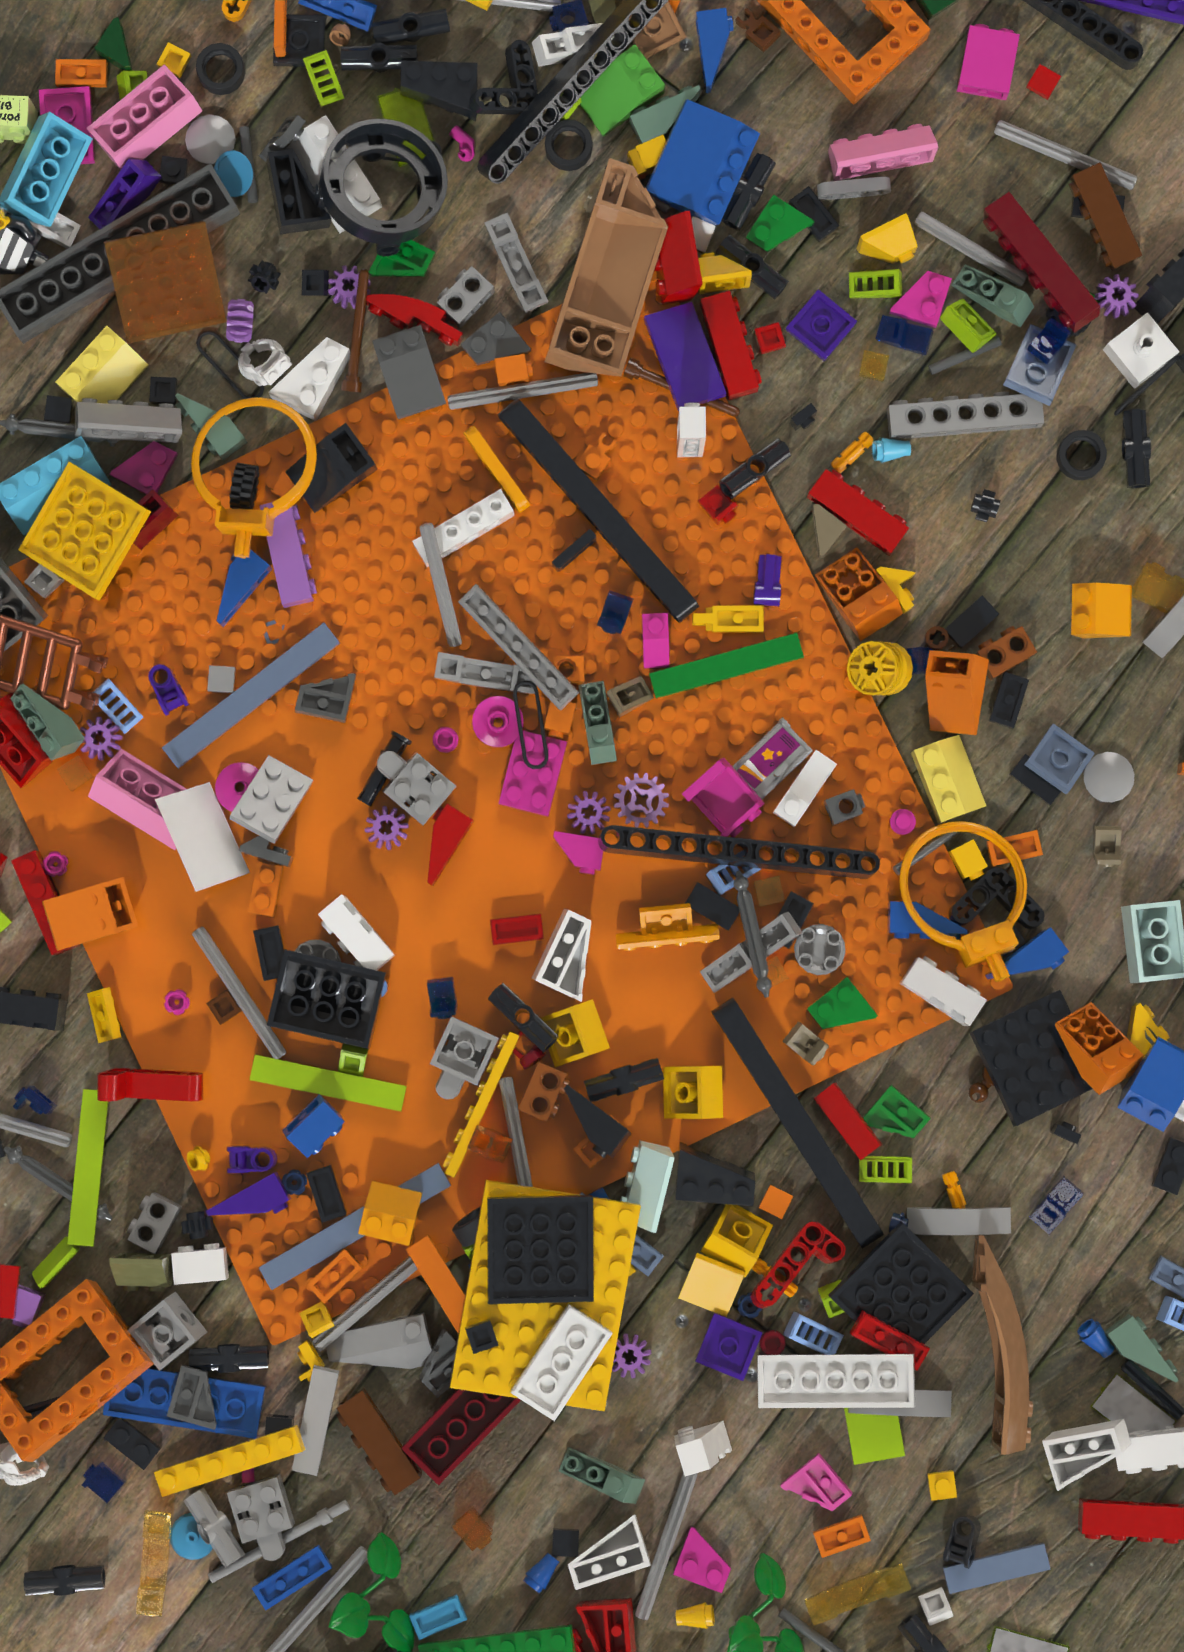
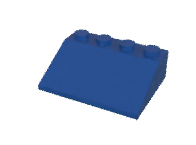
(702, 162)

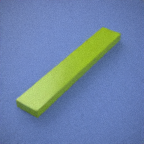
(328, 1082)
(88, 1170)

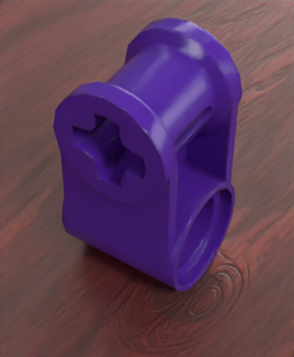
(168, 690)
(245, 1159)

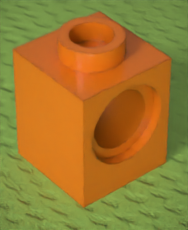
(513, 370)
(576, 662)
(560, 721)

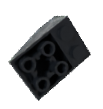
(339, 467)

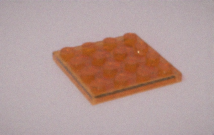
(165, 282)

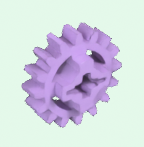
(650, 793)

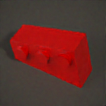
(609, 1624)

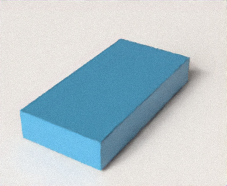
(438, 1617)

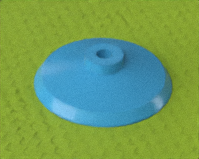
(235, 172)
(187, 1540)

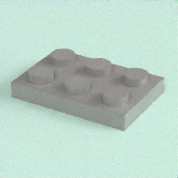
(271, 799)

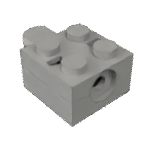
(414, 784)
(461, 1056)
(167, 1333)
(260, 1515)

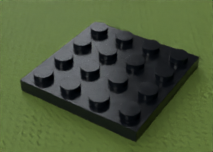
(1030, 1059)
(540, 1249)
(902, 1286)

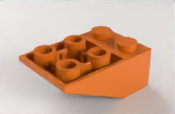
(859, 594)
(955, 691)
(90, 913)
(1098, 1048)

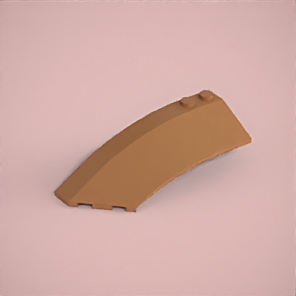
(609, 277)
(1009, 1353)

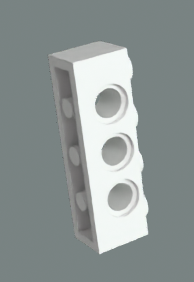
(691, 430)
(469, 525)

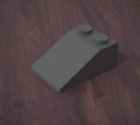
(409, 372)

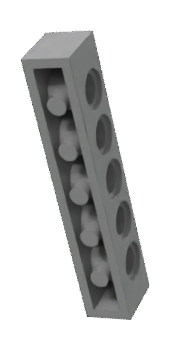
(901, 428)

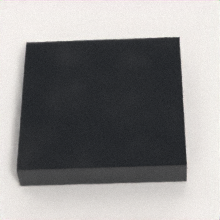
(303, 38)

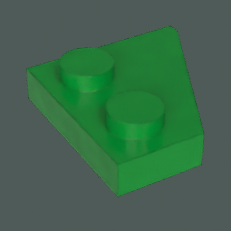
(777, 224)
(410, 261)
(841, 1006)
(896, 1114)

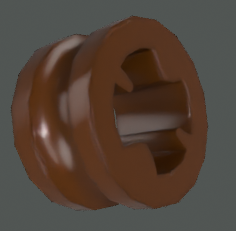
(941, 644)

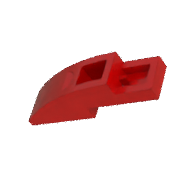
(405, 311)

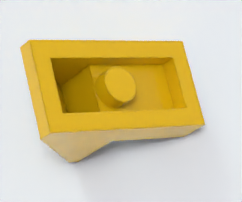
(894, 579)

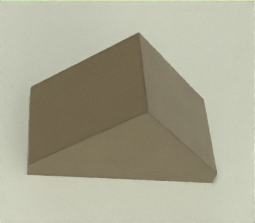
(826, 529)
(629, 696)

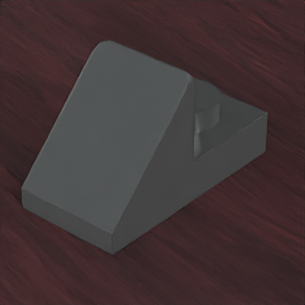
(260, 848)

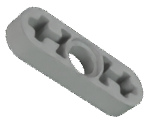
(854, 188)

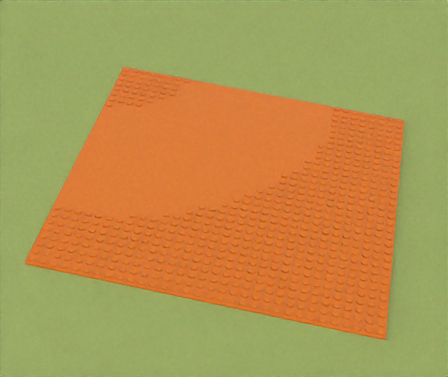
(508, 865)

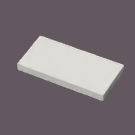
(561, 1362)

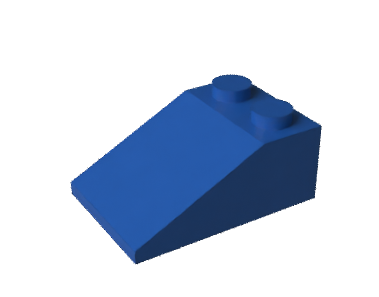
(1156, 1086)

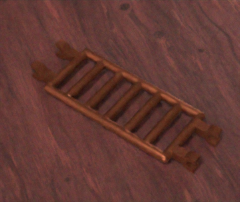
(77, 657)

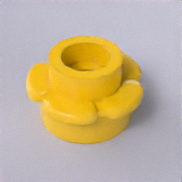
(198, 1159)

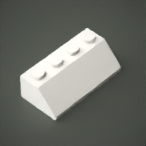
(311, 151)

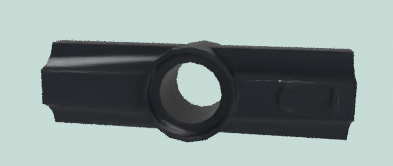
(427, 25)
(362, 57)
(748, 191)
(765, 277)
(1136, 448)
(744, 477)
(534, 1029)
(624, 1080)
(229, 1358)
(64, 1580)
(920, 1636)

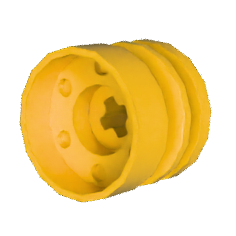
(893, 667)

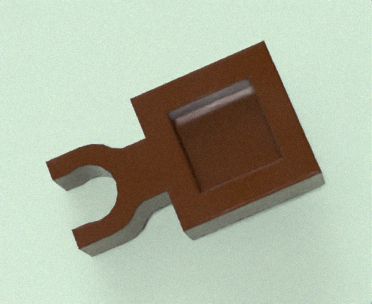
(759, 32)

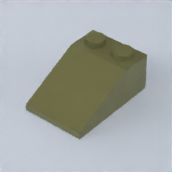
(142, 1270)

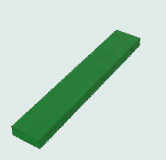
(726, 665)

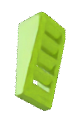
(331, 98)
(896, 274)
(907, 1176)

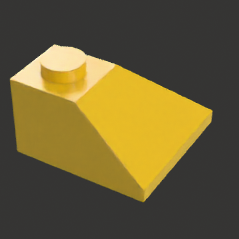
(890, 241)
(722, 274)

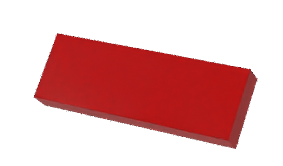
(847, 1121)
(887, 1338)

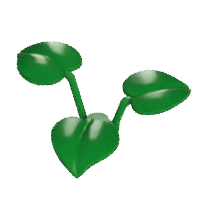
(353, 1611)
(746, 1633)

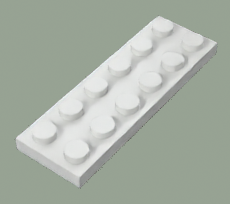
(836, 1381)

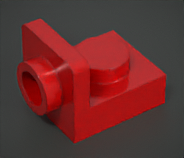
(718, 506)

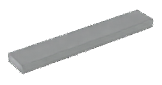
(518, 647)

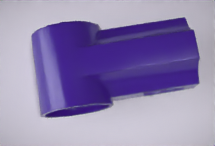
(767, 587)

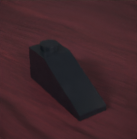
(600, 1128)

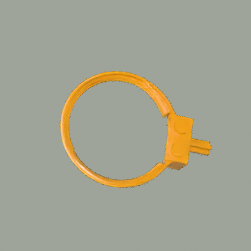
(247, 521)
(986, 943)

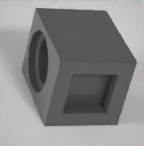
(834, 812)

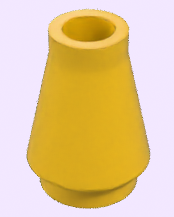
(696, 1616)

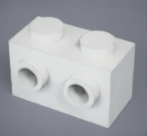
(199, 1265)

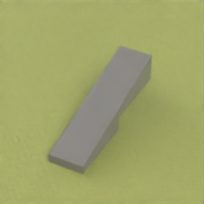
(738, 961)
(316, 1419)

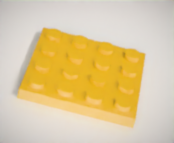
(84, 530)

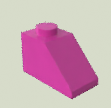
(655, 640)
(581, 850)

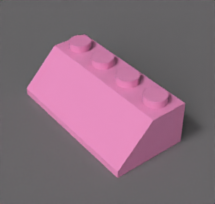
(145, 118)
(882, 152)
(130, 791)

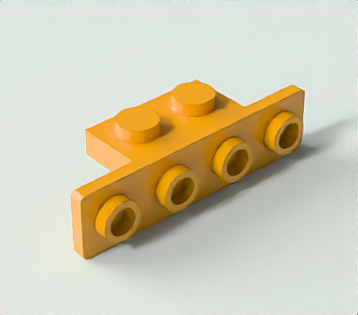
(667, 926)

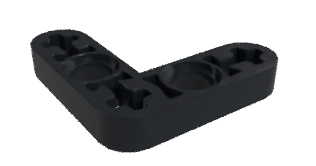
(518, 89)
(993, 891)

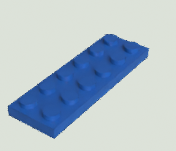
(150, 1394)

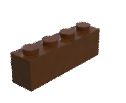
(1105, 217)
(378, 1441)

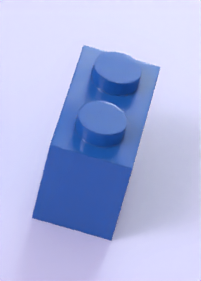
(313, 1126)

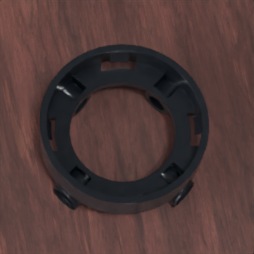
(373, 140)

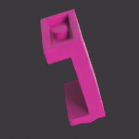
(988, 62)
(725, 798)

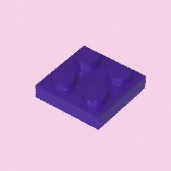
(821, 325)
(728, 1346)

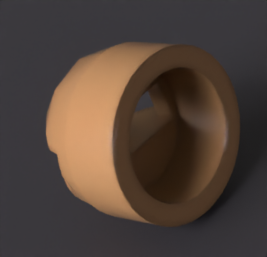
(335, 34)

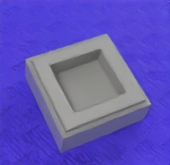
(221, 679)

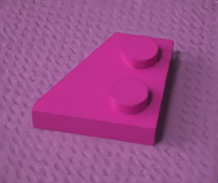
(924, 300)
(146, 468)
(818, 1484)
(701, 1563)

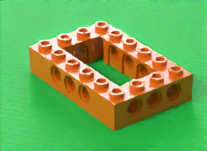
(851, 76)
(125, 1364)

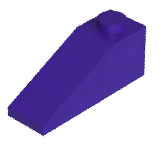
(126, 192)
(258, 1198)

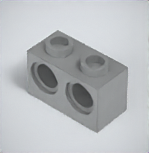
(470, 300)
(159, 1225)

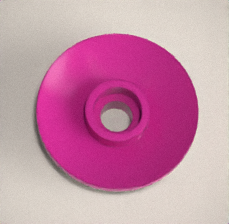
(487, 713)
(227, 781)

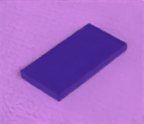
(684, 355)

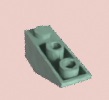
(661, 117)
(994, 295)
(223, 436)
(597, 723)
(50, 725)
(1133, 1343)
(602, 1476)

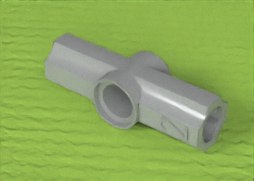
(214, 1527)

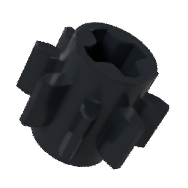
(264, 277)
(985, 505)
(197, 1225)

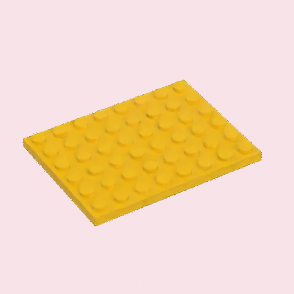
(524, 1326)

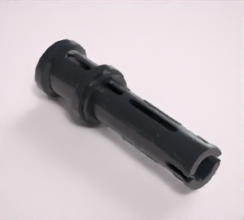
(377, 779)

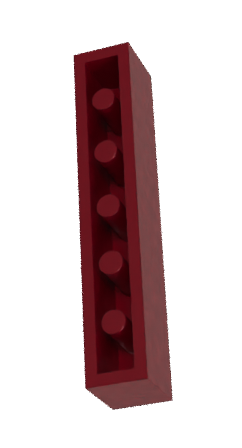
(1041, 262)

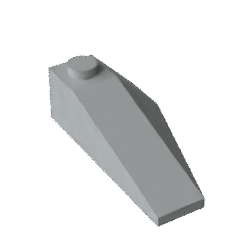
(389, 1343)

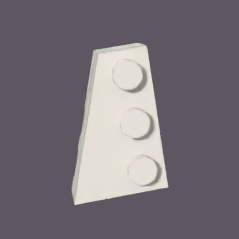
(313, 379)
(355, 934)
(565, 956)
(943, 991)
(701, 1447)
(1084, 1448)
(1153, 1450)
(612, 1556)

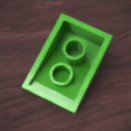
(620, 90)

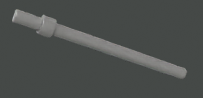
(323, 1517)

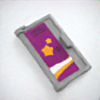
(771, 757)

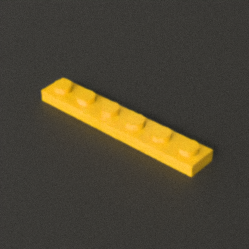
(476, 1112)
(229, 1461)

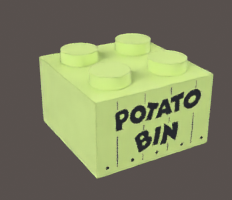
(16, 118)

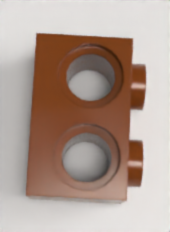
(1008, 657)
(538, 1089)

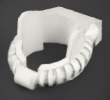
(271, 369)
(10, 1471)

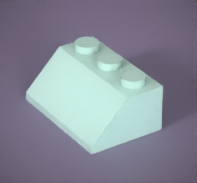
(1154, 941)
(649, 1182)

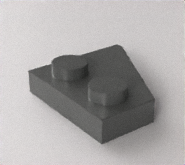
(289, 130)
(494, 341)
(327, 699)
(439, 1365)
(193, 1398)

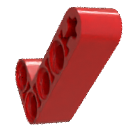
(149, 1084)
(793, 1267)

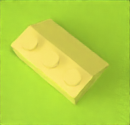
(102, 369)
(948, 778)

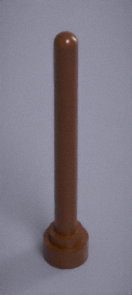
(636, 371)
(352, 381)

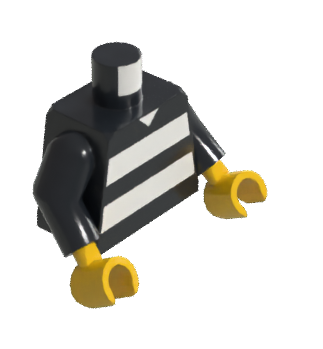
(18, 245)

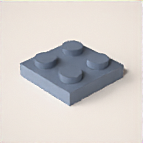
(1059, 758)

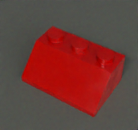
(678, 261)
(19, 749)

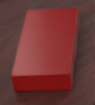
(516, 929)
(9, 1290)

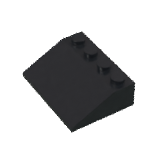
(326, 999)

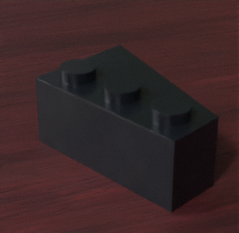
(440, 84)
(293, 194)
(1163, 291)
(32, 1010)
(712, 1180)

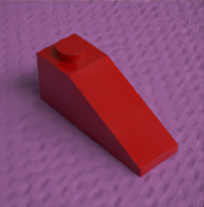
(447, 835)

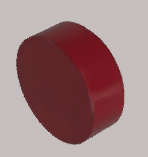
(532, 1058)
(772, 1342)

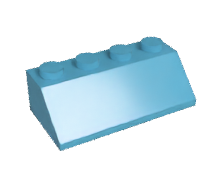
(45, 170)
(29, 489)

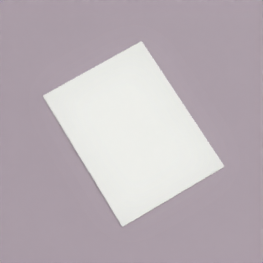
(202, 836)

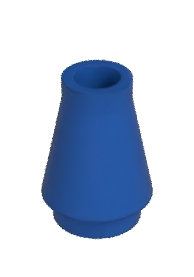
(1094, 1336)
(541, 1573)

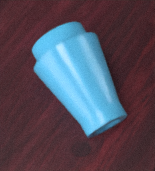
(890, 449)

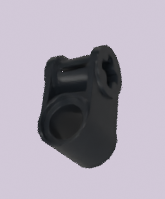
(960, 1546)

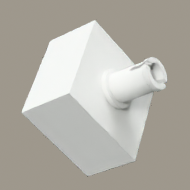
(1140, 350)

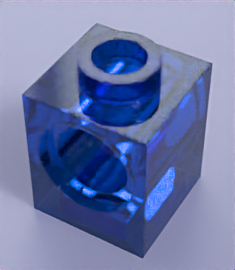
(573, 9)

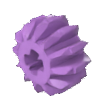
(339, 286)
(1121, 287)
(239, 320)
(108, 733)
(593, 820)
(377, 827)
(638, 1353)

